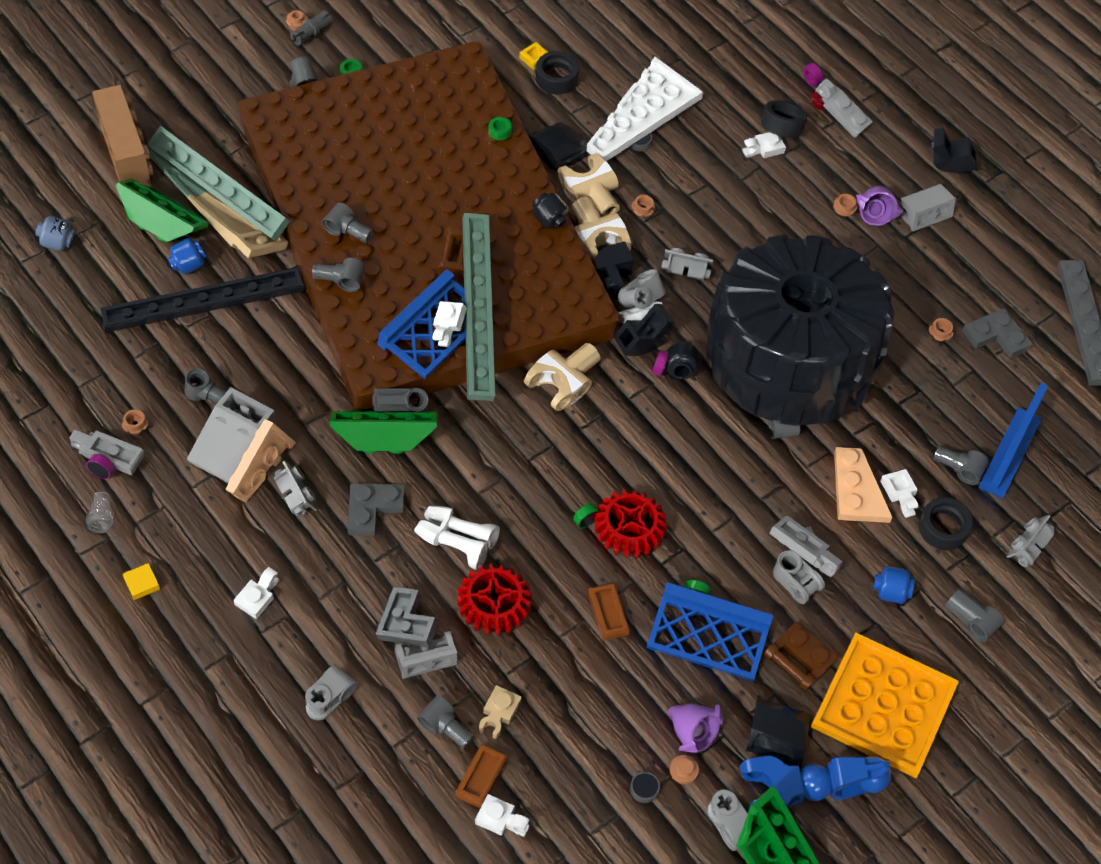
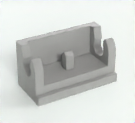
(927, 207)
(421, 659)

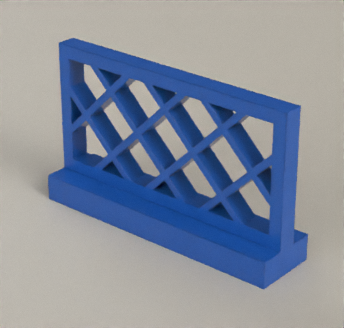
(414, 315)
(1012, 447)
(722, 612)

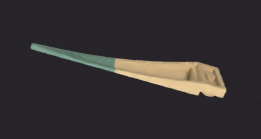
(229, 224)

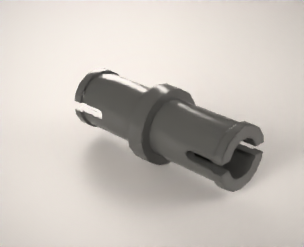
(311, 27)

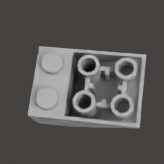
(229, 434)

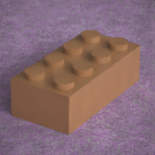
(122, 136)

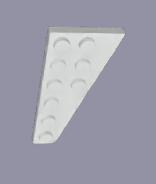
(645, 107)

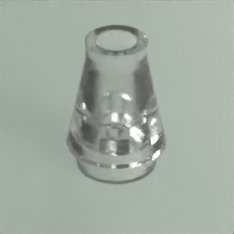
(100, 514)

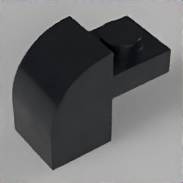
(953, 156)
(612, 264)
(645, 335)

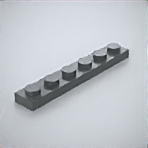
(1083, 316)

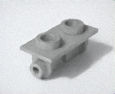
(696, 263)
(301, 496)
(1024, 546)

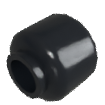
(550, 210)
(682, 360)

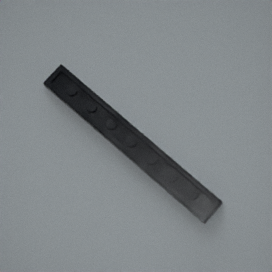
(202, 299)

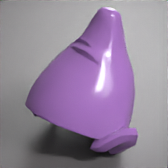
(878, 205)
(695, 725)

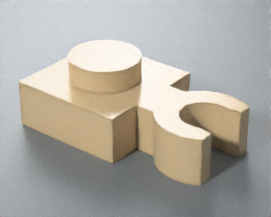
(499, 708)

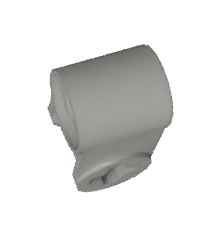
(642, 290)
(799, 581)
(332, 690)
(728, 821)

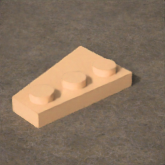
(260, 456)
(857, 489)

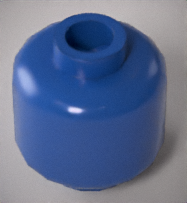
(187, 256)
(894, 584)

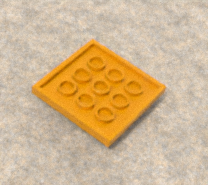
(885, 704)

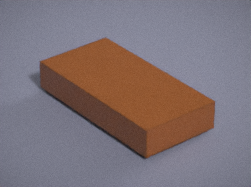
(608, 611)
(481, 776)

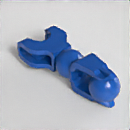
(841, 778)

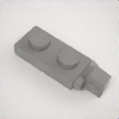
(843, 108)
(122, 454)
(806, 545)

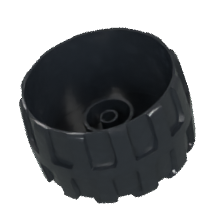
(799, 329)

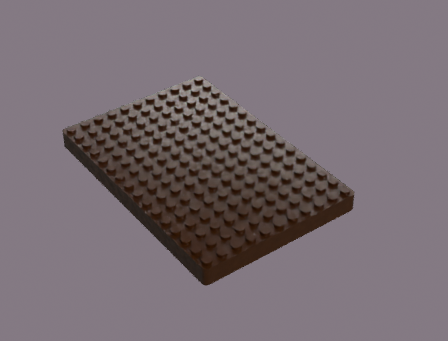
(409, 160)

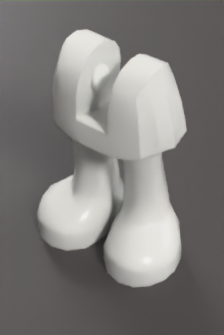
(438, 533)

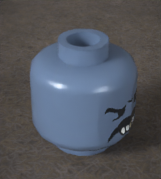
(55, 233)

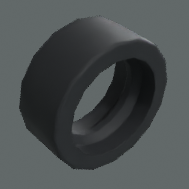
(561, 60)
(784, 118)
(953, 508)

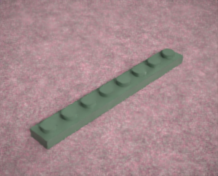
(218, 183)
(479, 307)

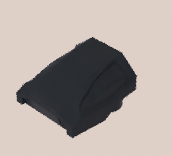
(559, 145)
(779, 732)

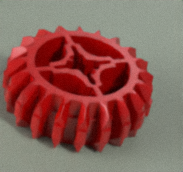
(631, 532)
(514, 593)

